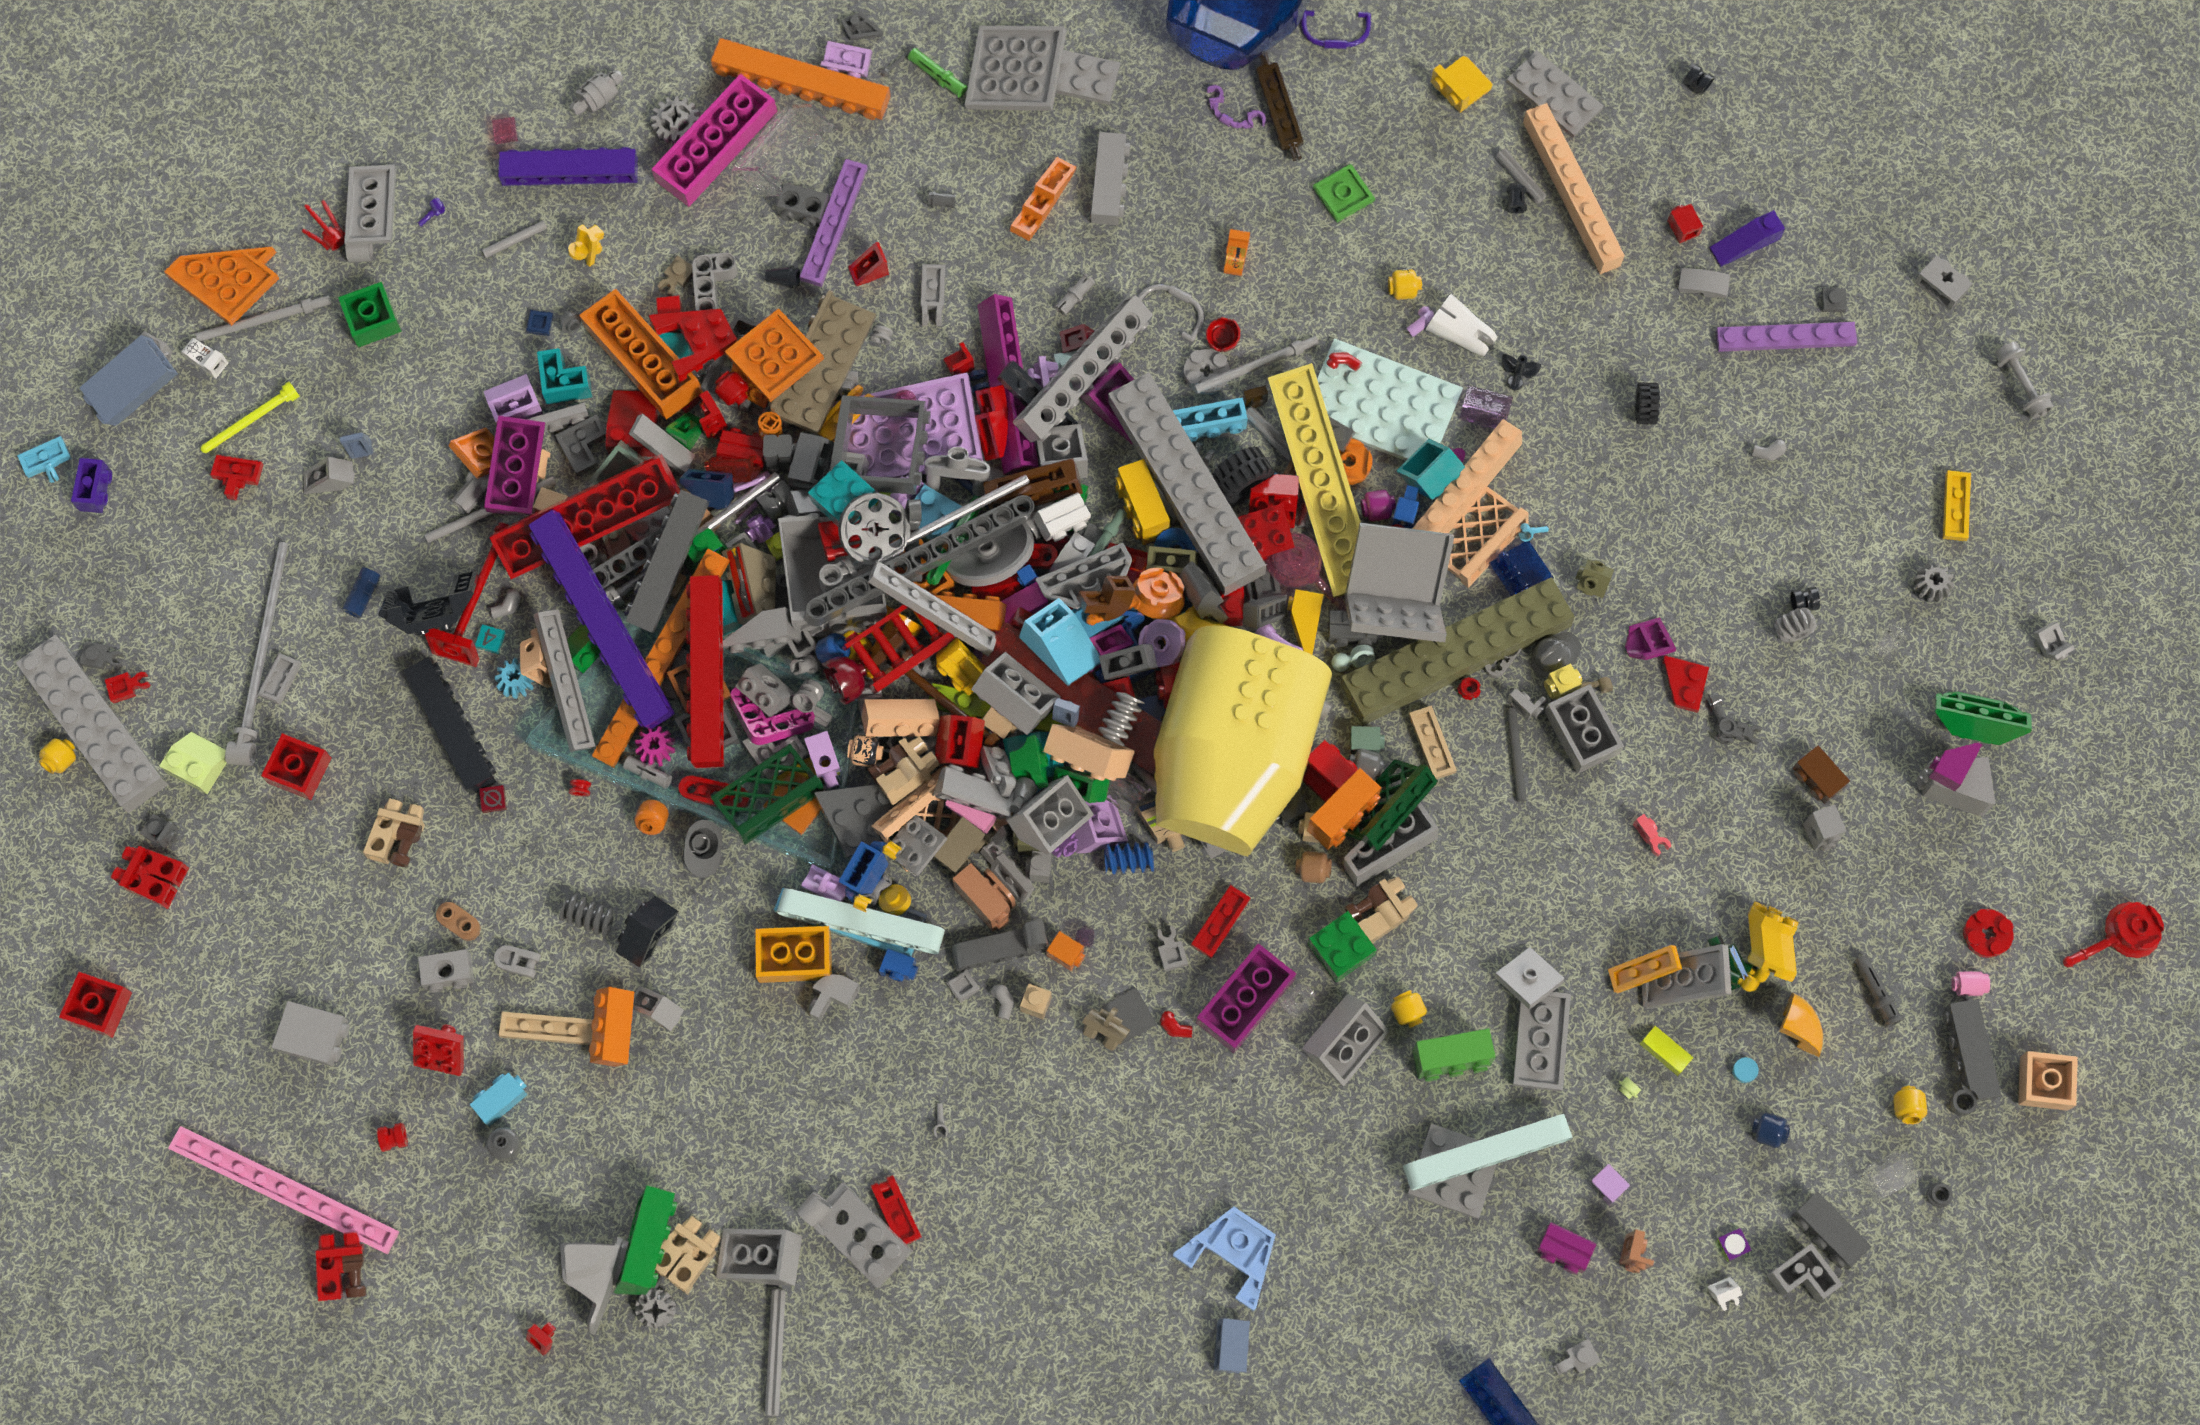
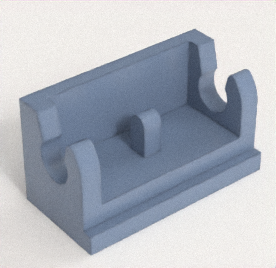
(1231, 1346)

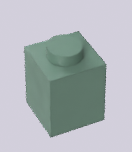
(1366, 738)

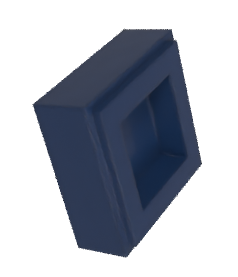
(540, 323)

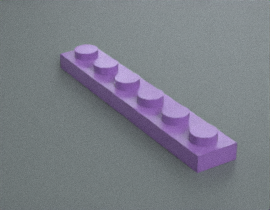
(833, 223)
(1786, 336)

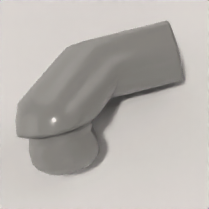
(1770, 453)
(508, 606)
(1006, 1000)

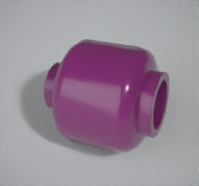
(1377, 505)

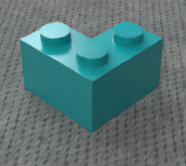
(562, 383)

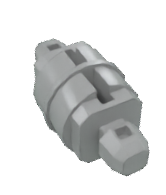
(596, 92)

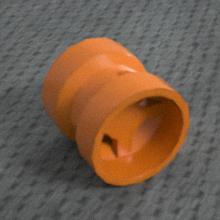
(769, 424)

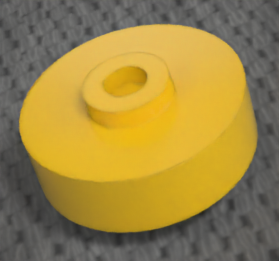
(895, 900)

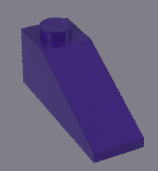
(1749, 238)

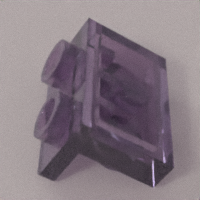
(1485, 407)

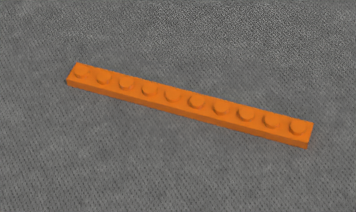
(659, 662)

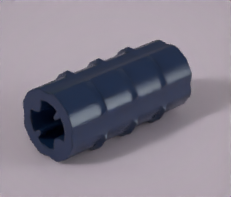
(361, 592)

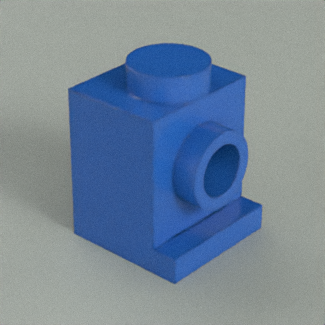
(898, 966)

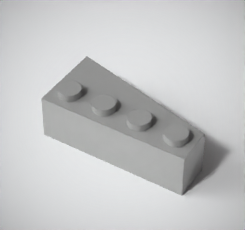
(1412, 835)

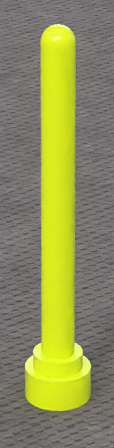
(286, 394)

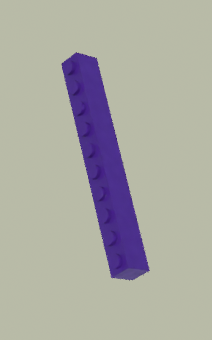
(601, 620)

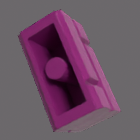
(1566, 1249)

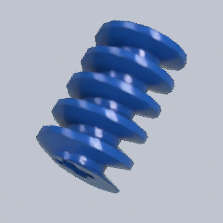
(1128, 858)

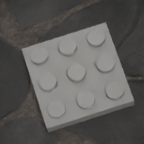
(1462, 1193)

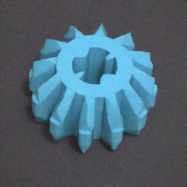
(512, 686)

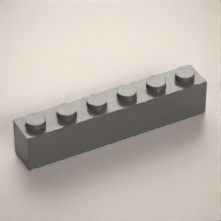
(667, 560)

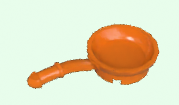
(1156, 595)

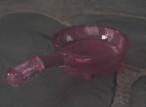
(1301, 566)

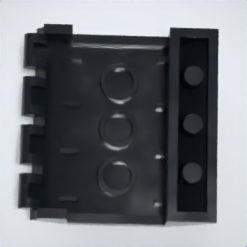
(429, 614)

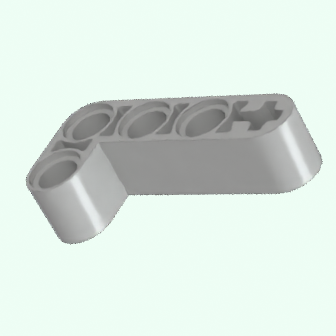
(708, 278)

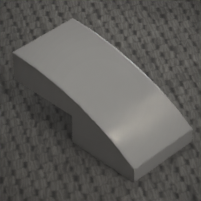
(1704, 281)

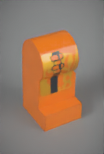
(1236, 252)

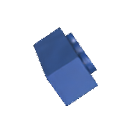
(1027, 576)

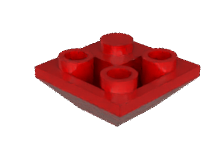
(1275, 491)

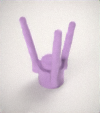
(743, 485)

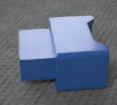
(1407, 508)

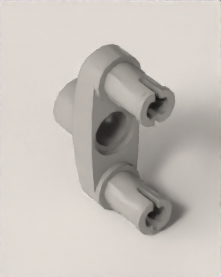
(957, 465)

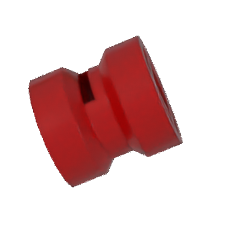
(392, 1137)

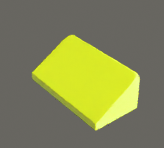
(1666, 1050)

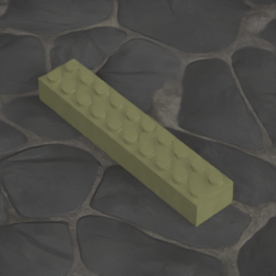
(1467, 649)

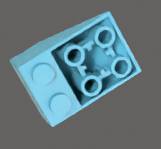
(1060, 641)

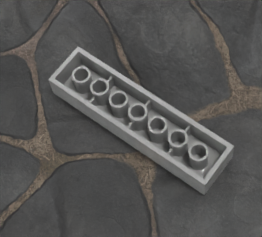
(92, 723)

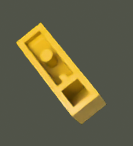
(1305, 614)

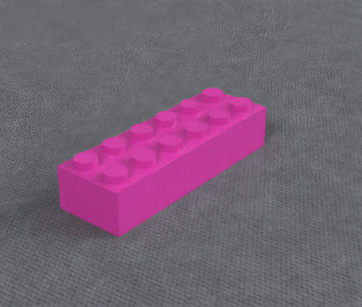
(714, 140)

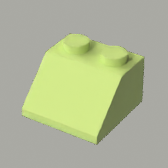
(195, 762)

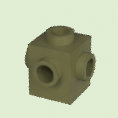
(1594, 578)

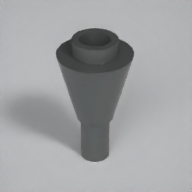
(1023, 791)

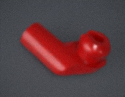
(1173, 1028)

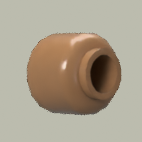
(1314, 867)

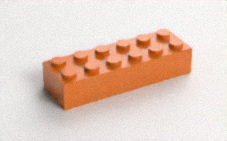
(639, 353)

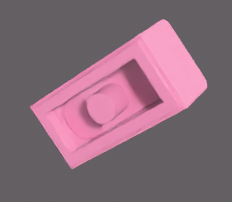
(978, 818)

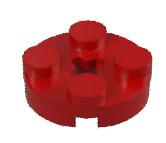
(1976, 938)

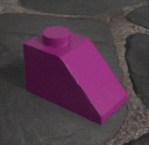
(1953, 765)

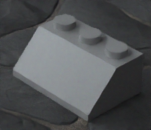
(972, 792)
(1051, 816)
(1346, 1039)

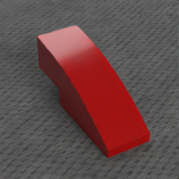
(992, 421)

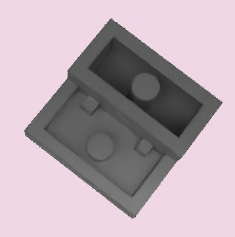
(1202, 593)

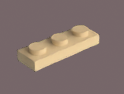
(1432, 742)

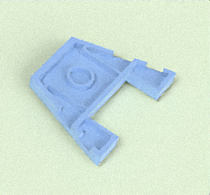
(1239, 1243)

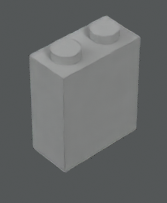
(311, 1034)

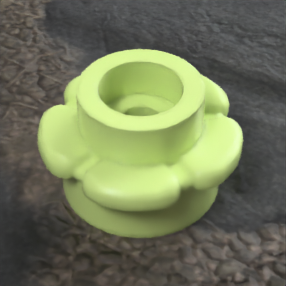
(1629, 1088)

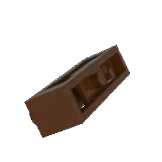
(1040, 484)

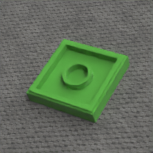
(1343, 193)

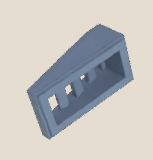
(357, 445)

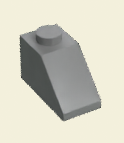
(328, 476)
(656, 1008)

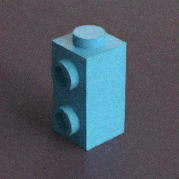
(499, 1098)

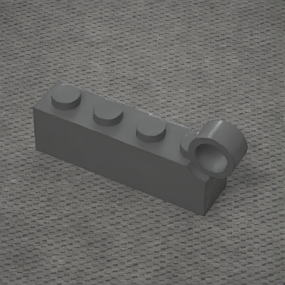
(1972, 1054)

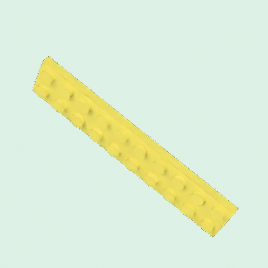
(1319, 470)

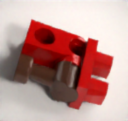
(333, 1261)

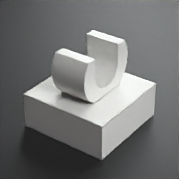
(1725, 1291)

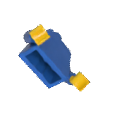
(866, 871)

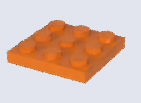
(774, 355)

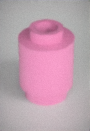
(1970, 983)

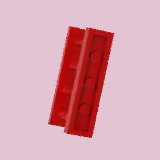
(899, 665)

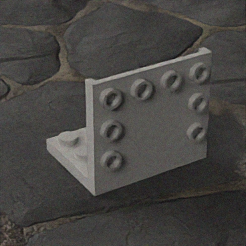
(1398, 582)

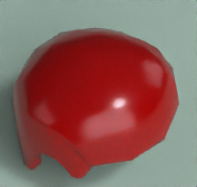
(1223, 330)

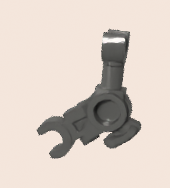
(1727, 727)

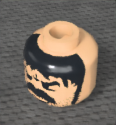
(865, 750)

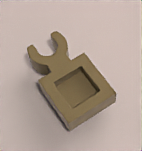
(678, 273)

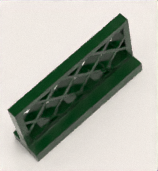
(1396, 807)
(774, 811)

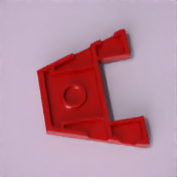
(705, 333)

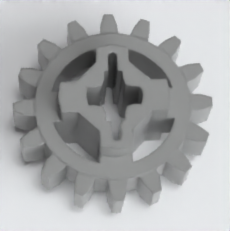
(666, 117)

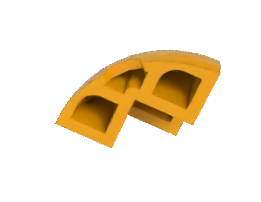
(1803, 1024)

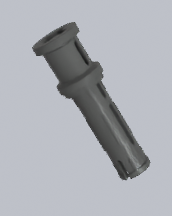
(1883, 1001)

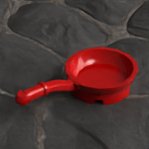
(2129, 929)

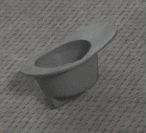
(1554, 653)
(702, 848)

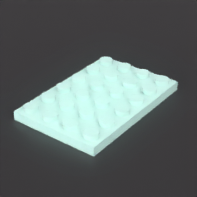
(1387, 401)

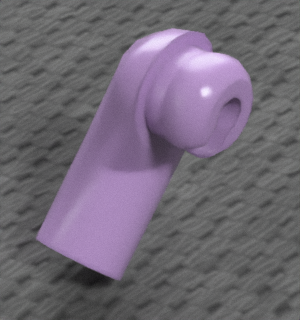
(1420, 324)

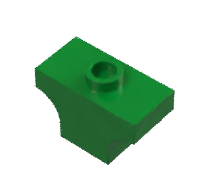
(1030, 762)

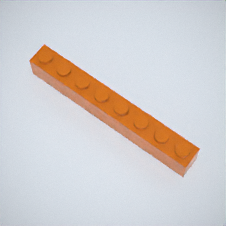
(801, 79)

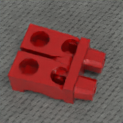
(141, 874)

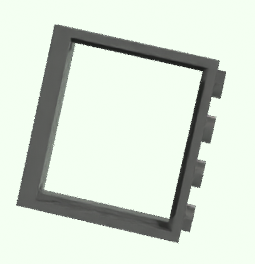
(884, 407)

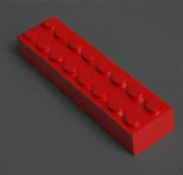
(591, 513)

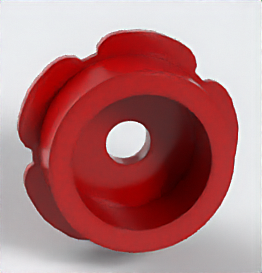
(1469, 682)

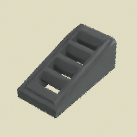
(1263, 611)

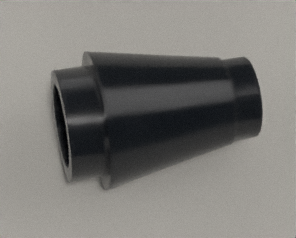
(783, 276)

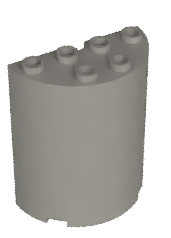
(802, 563)

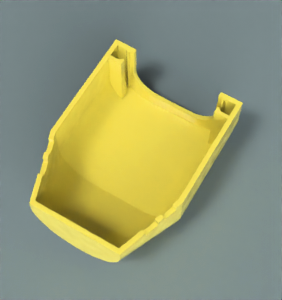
(1236, 736)

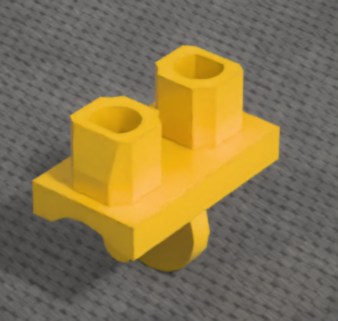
(586, 244)

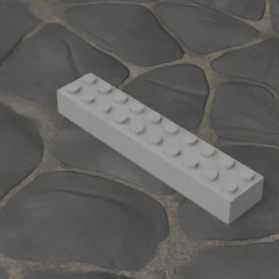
(1187, 484)

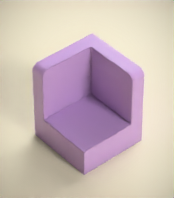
(1610, 1184)

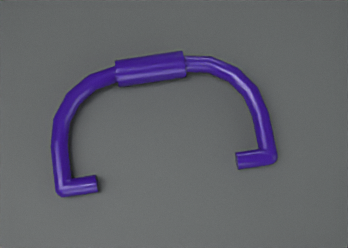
(1336, 44)

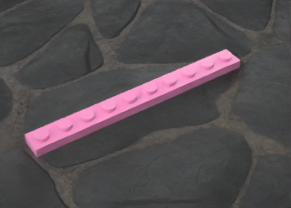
(283, 1189)

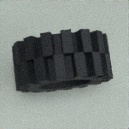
(1647, 403)

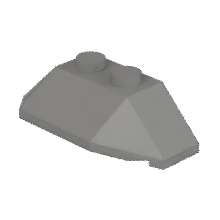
(1085, 575)

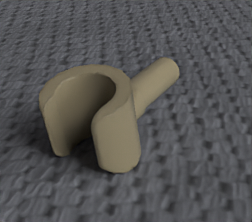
(1603, 683)

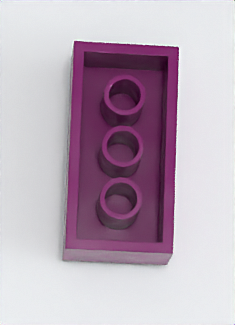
(1246, 998)

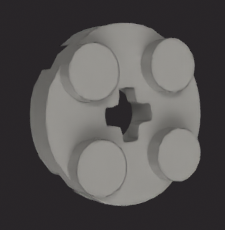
(1199, 360)

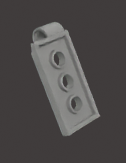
(359, 239)
(823, 1217)

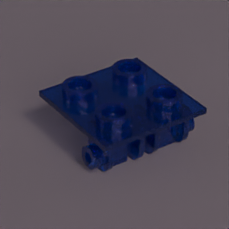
(1520, 568)

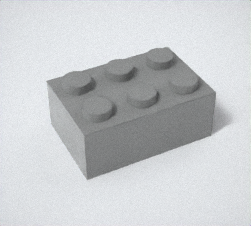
(1015, 693)
(1584, 728)

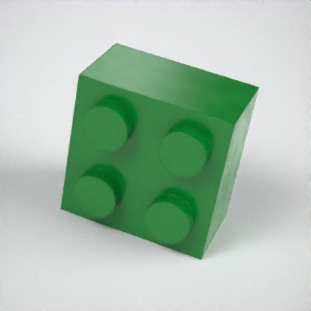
(369, 314)
(1342, 946)

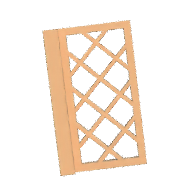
(1495, 543)
(911, 806)

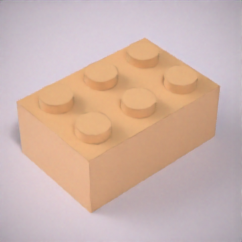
(1088, 752)

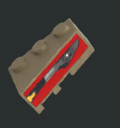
(752, 579)

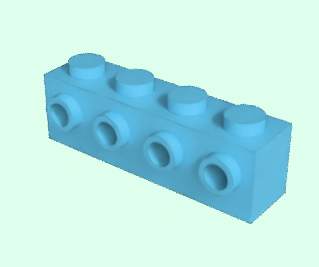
(1213, 419)

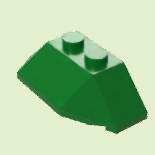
(1981, 718)

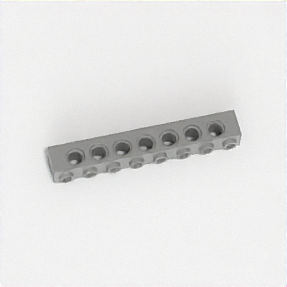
(1030, 419)

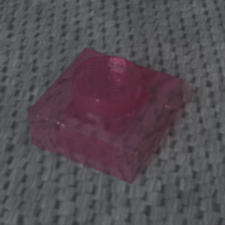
(505, 130)

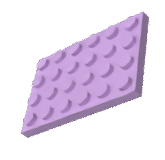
(890, 439)

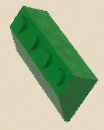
(645, 1241)

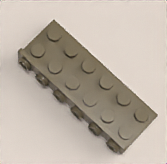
(838, 334)

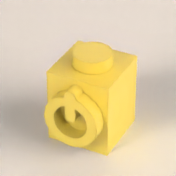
(1563, 682)

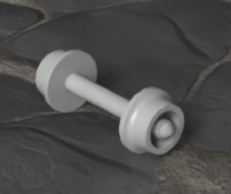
(2038, 405)

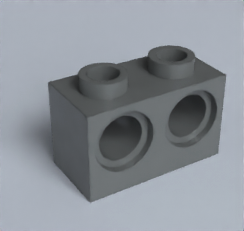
(805, 200)

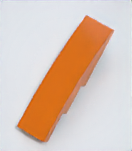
(1043, 198)

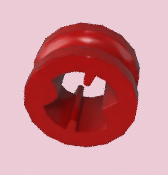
(580, 787)

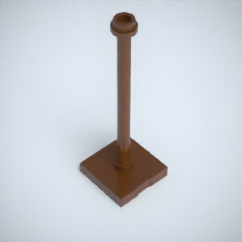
(904, 651)

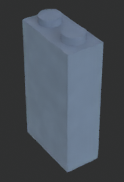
(128, 381)

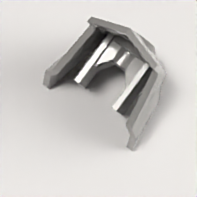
(593, 1272)

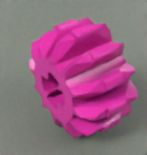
(657, 737)

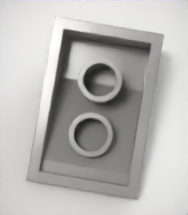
(759, 1256)

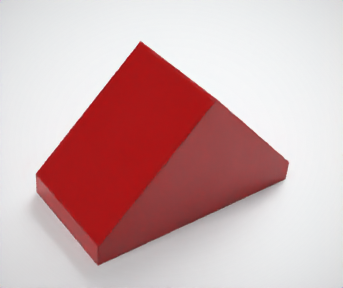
(869, 266)

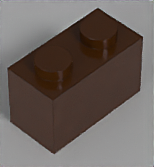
(1820, 775)

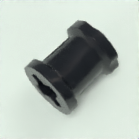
(1516, 198)

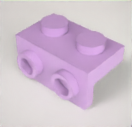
(847, 59)

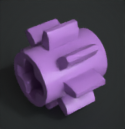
(759, 528)
(1066, 848)

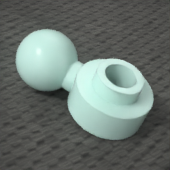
(1359, 657)

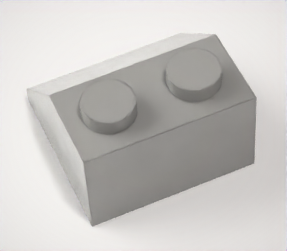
(1064, 444)

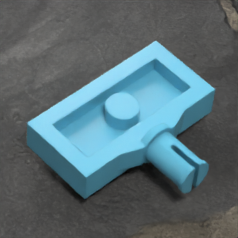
(45, 458)

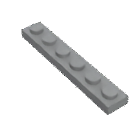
(932, 608)
(564, 680)

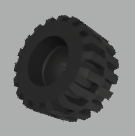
(1241, 473)

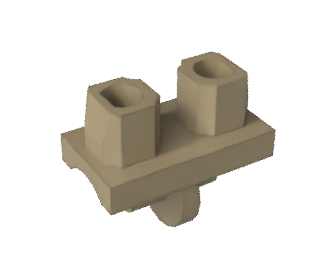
(1106, 1024)

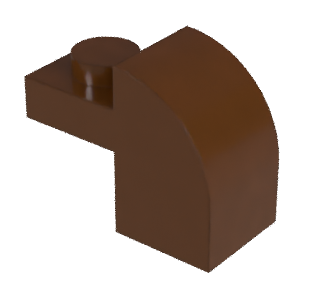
(1111, 600)

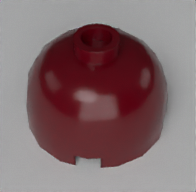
(845, 677)

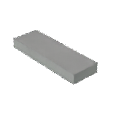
(661, 442)

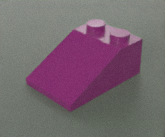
(1098, 398)

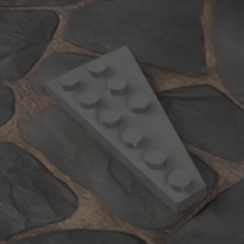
(854, 811)

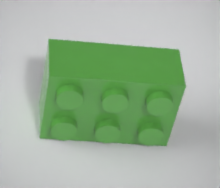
(1454, 1054)

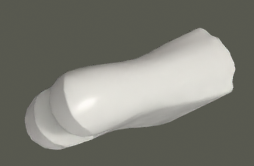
(1461, 327)

